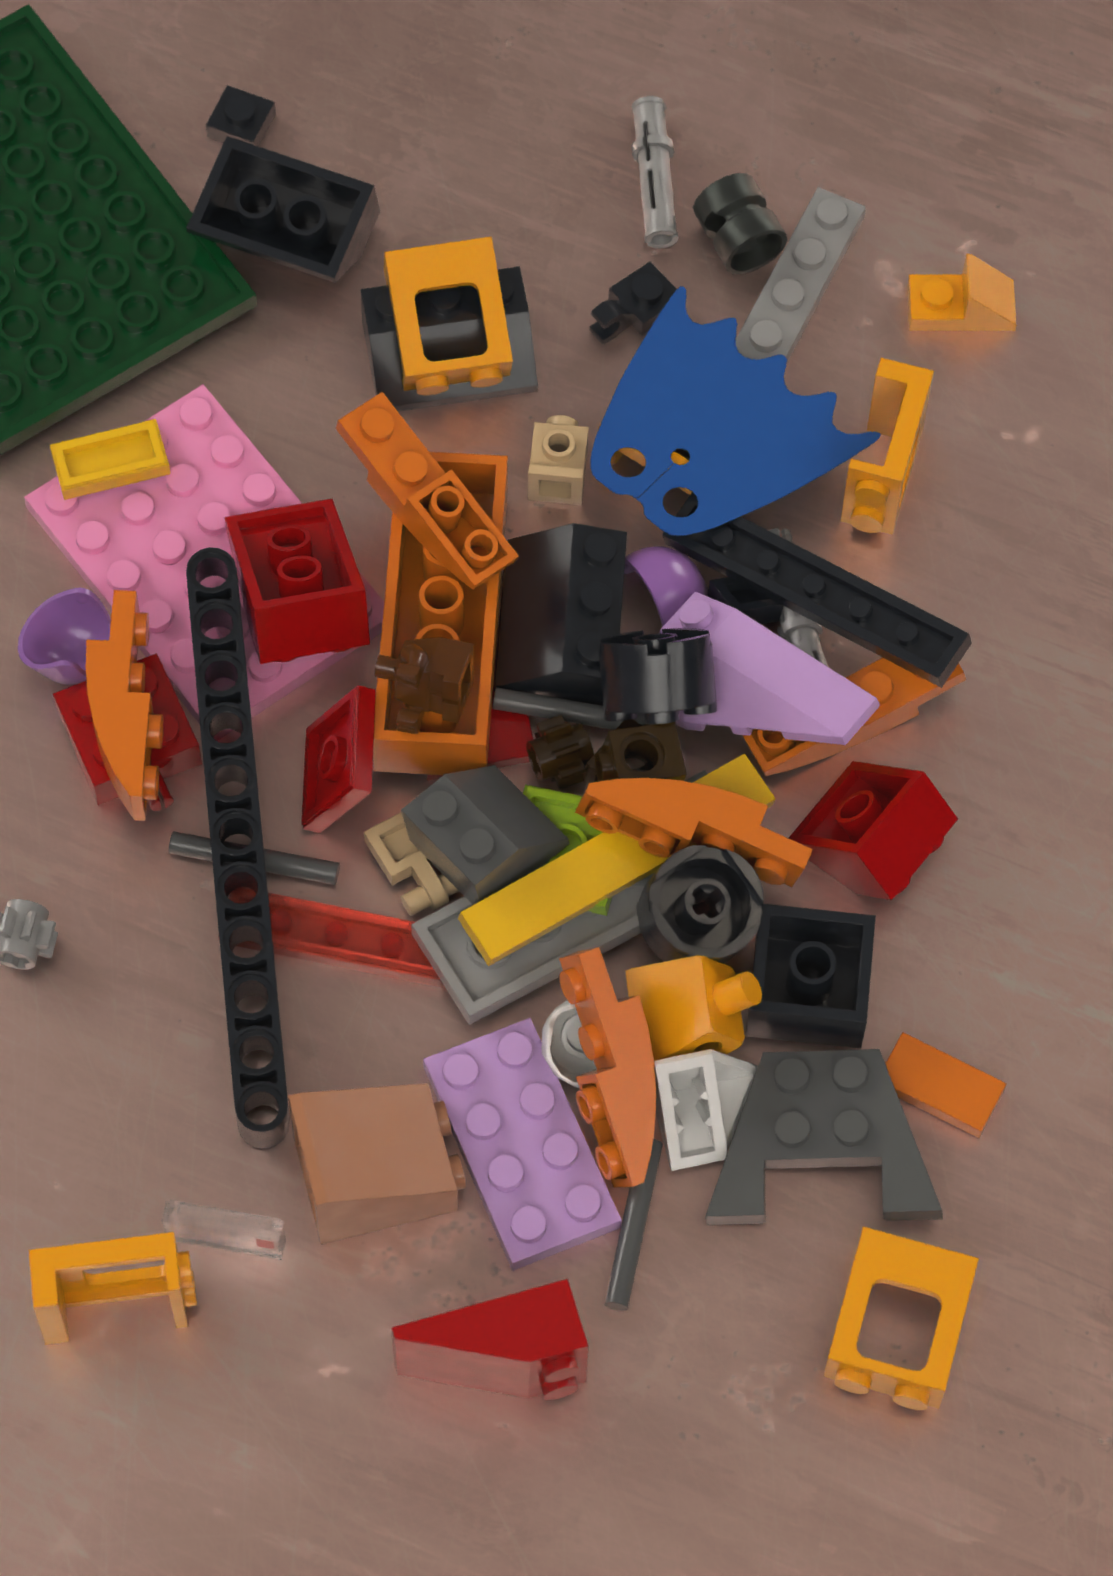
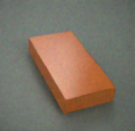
(943, 1085)

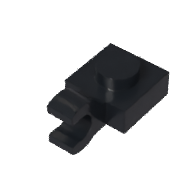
(632, 302)

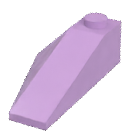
(769, 681)

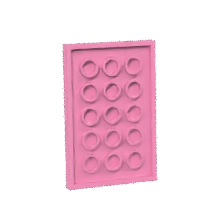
(150, 529)

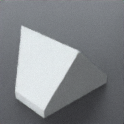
(700, 1104)

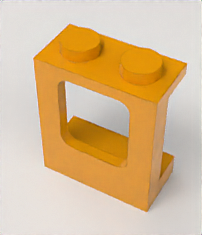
(444, 267)
(897, 411)
(917, 1268)
(62, 1283)

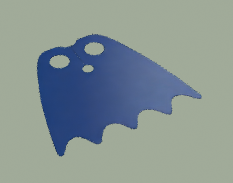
(730, 413)

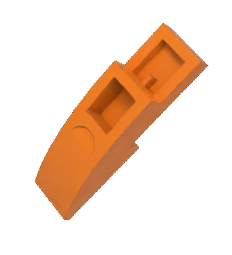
(423, 496)
(898, 696)
(121, 709)
(673, 812)
(622, 1088)

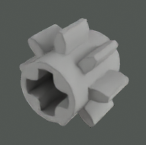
(25, 934)

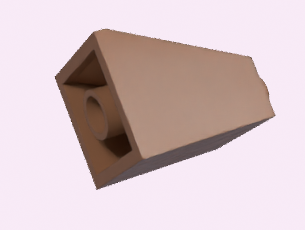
(374, 1158)

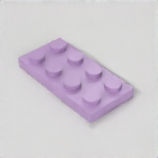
(522, 1144)

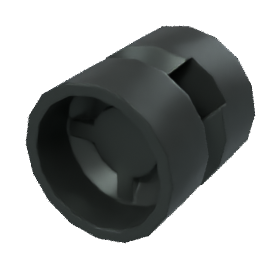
(739, 223)

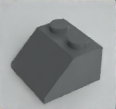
(481, 831)

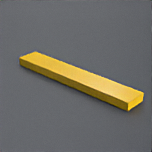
(582, 878)

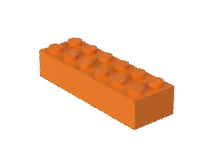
(432, 603)

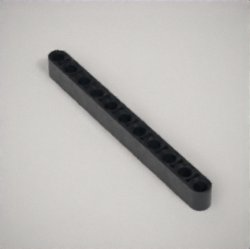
(240, 867)

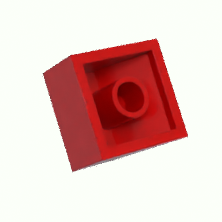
(876, 828)

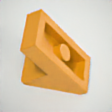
(962, 302)

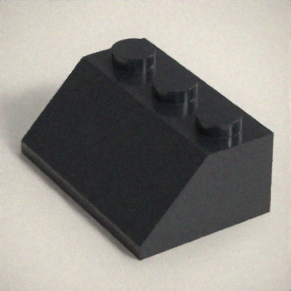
(285, 210)
(449, 329)
(557, 609)

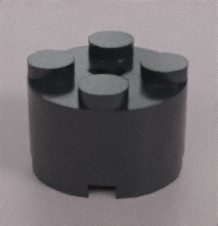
(657, 675)
(689, 878)

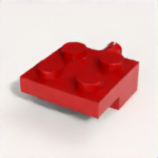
(179, 746)

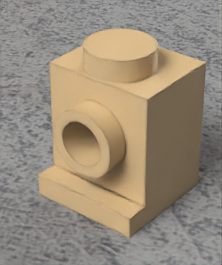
(558, 461)

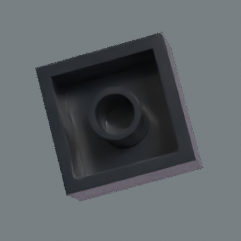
(812, 976)

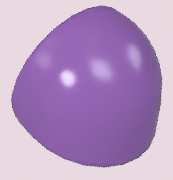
(668, 576)
(57, 635)

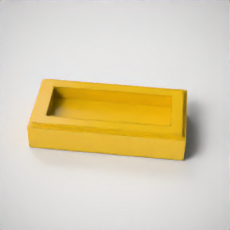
(110, 459)

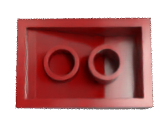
(298, 581)
(505, 1345)

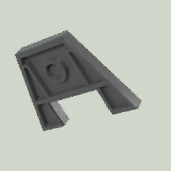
(822, 1114)

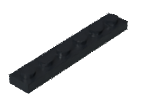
(827, 595)

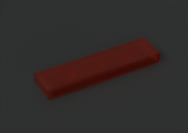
(343, 938)

